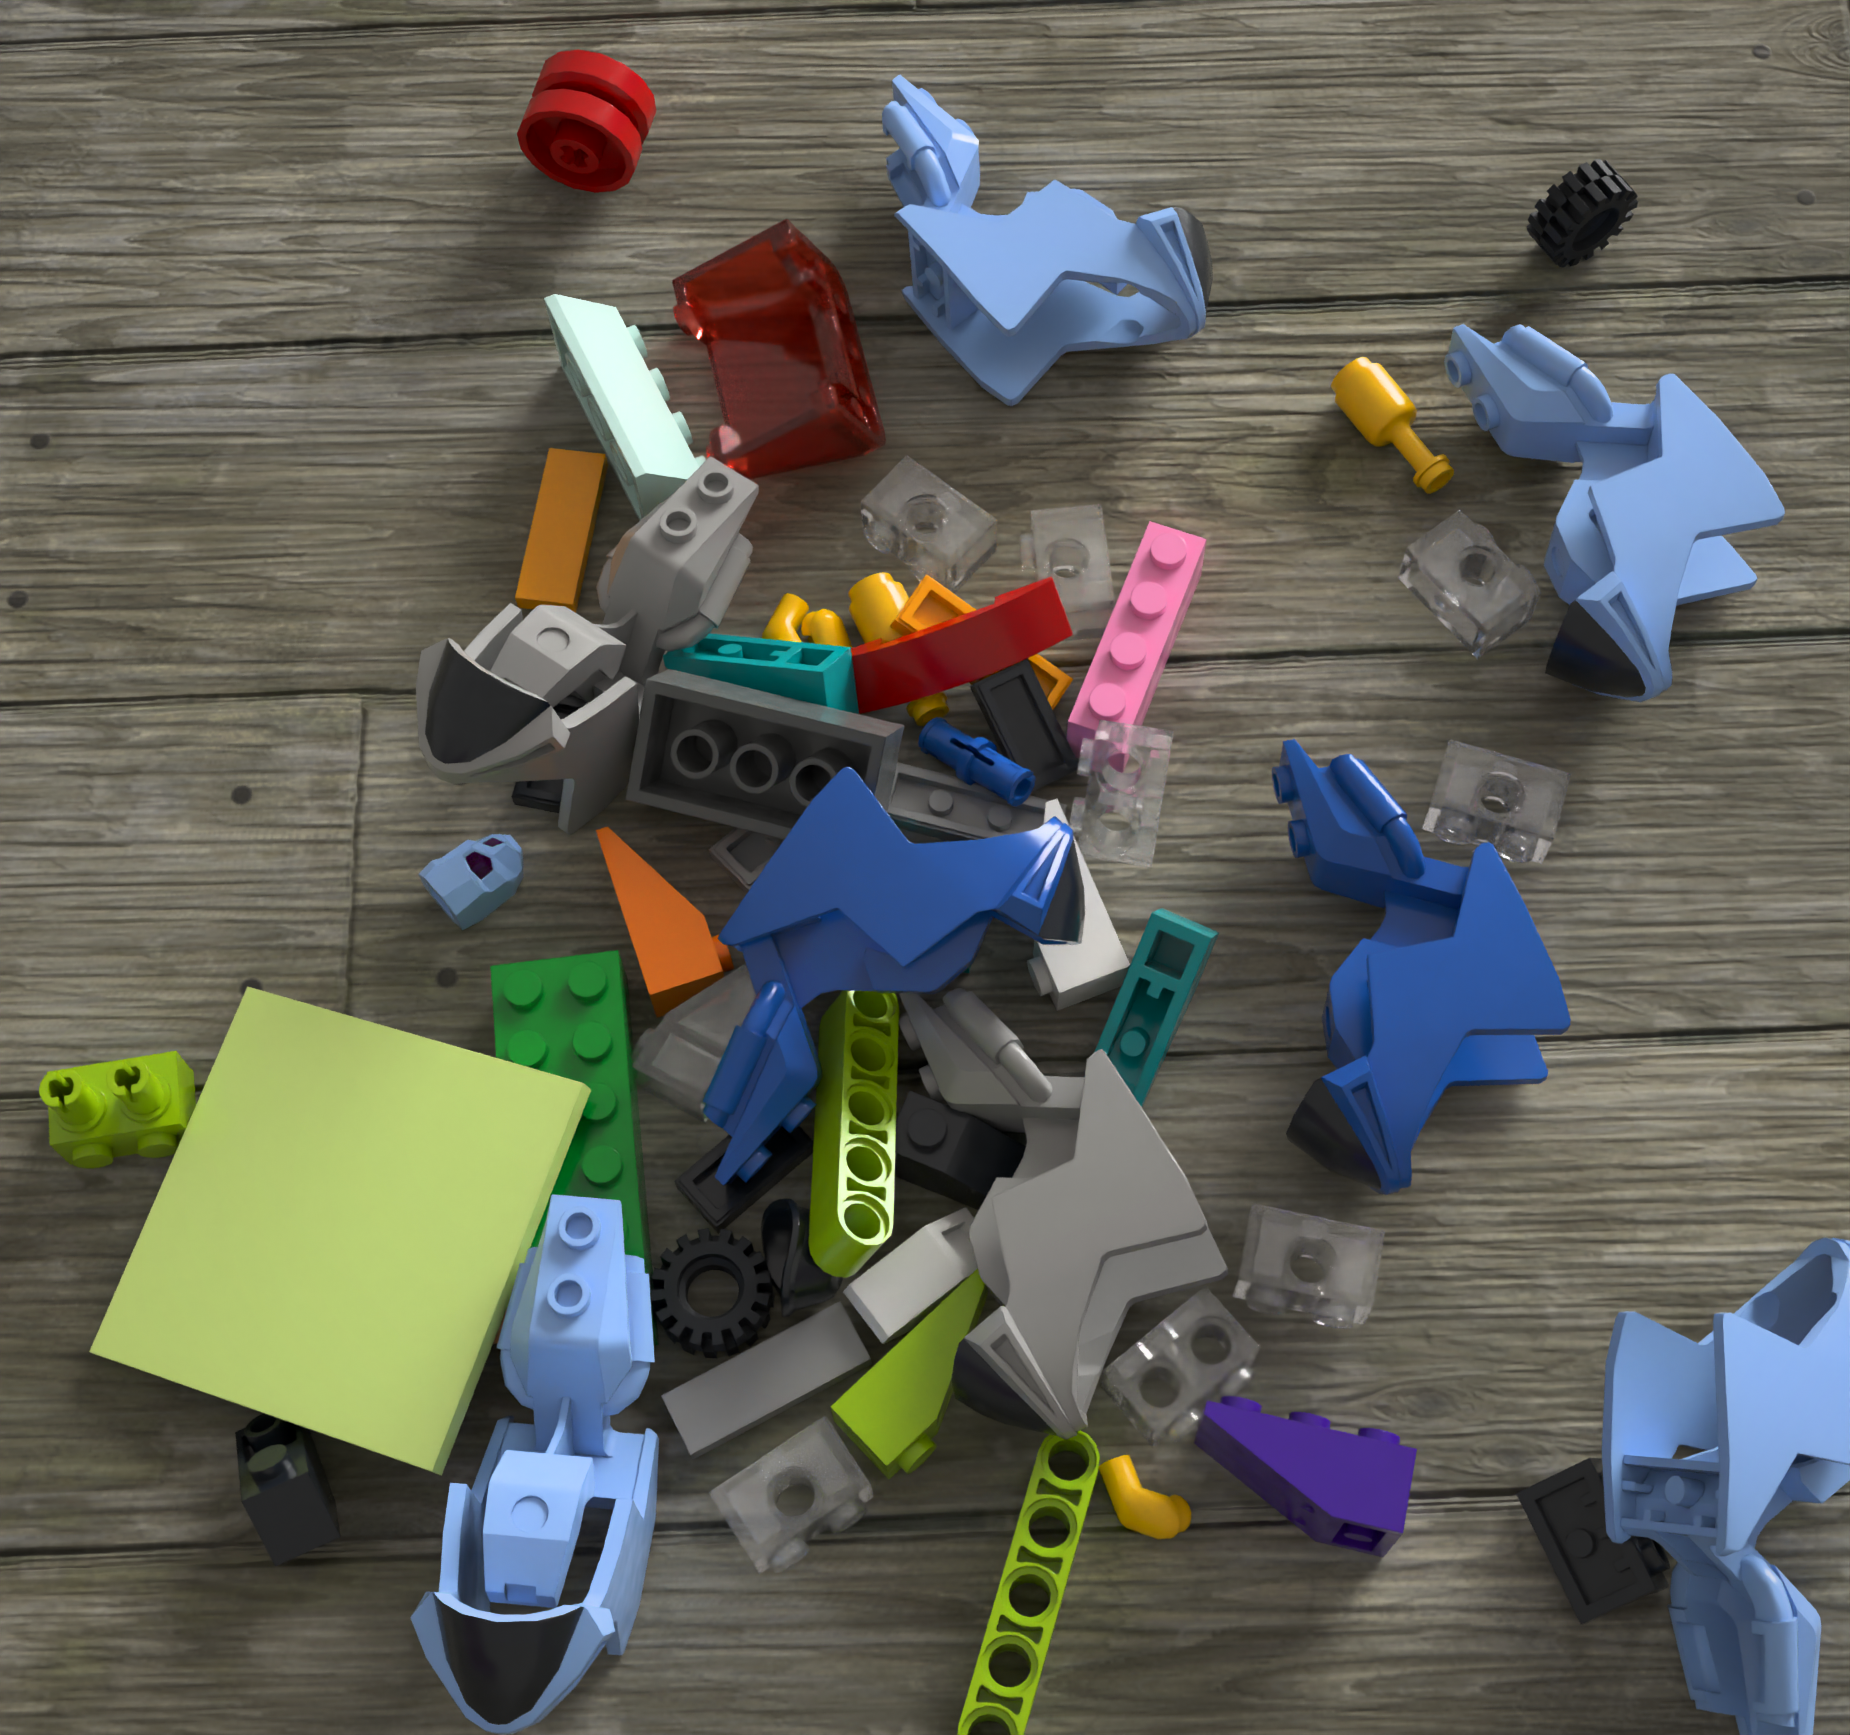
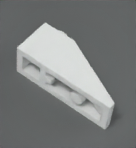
(1082, 969)

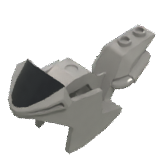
(661, 590)
(1075, 1232)

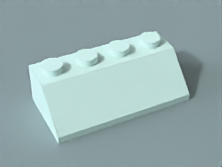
(623, 400)

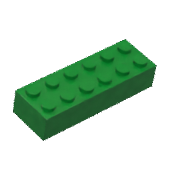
(576, 1023)

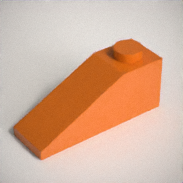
(665, 929)

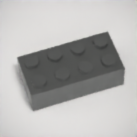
(750, 752)

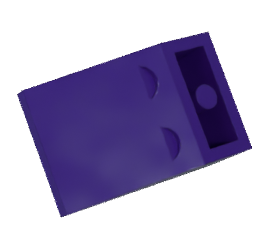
(1321, 1479)

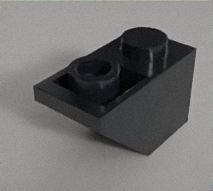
(285, 1488)

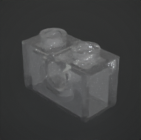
(916, 499)
(1077, 543)
(1473, 613)
(1525, 789)
(1343, 1251)
(809, 1459)

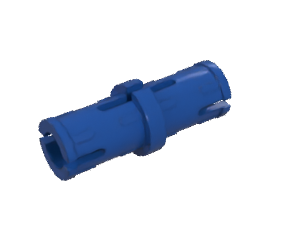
(976, 761)

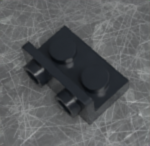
(1571, 1527)

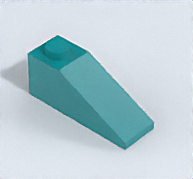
(779, 667)
(1155, 997)

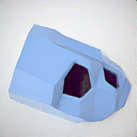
(475, 878)

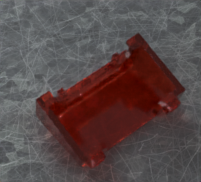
(780, 355)

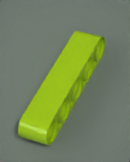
(854, 1131)
(1038, 1565)

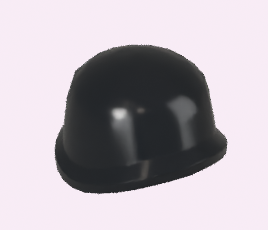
(789, 1260)

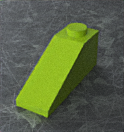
(907, 1392)

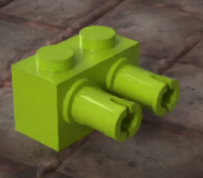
(119, 1108)

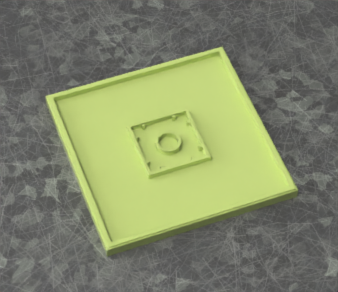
(343, 1226)

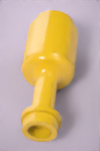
(1385, 417)
(873, 608)

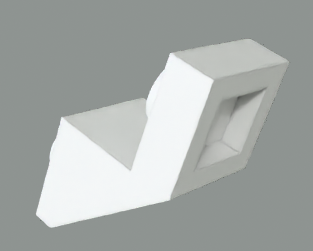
(915, 1276)

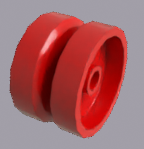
(587, 121)

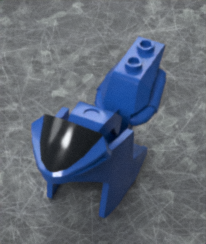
(866, 912)
(1436, 992)

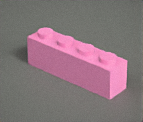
(1138, 635)

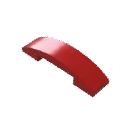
(960, 648)

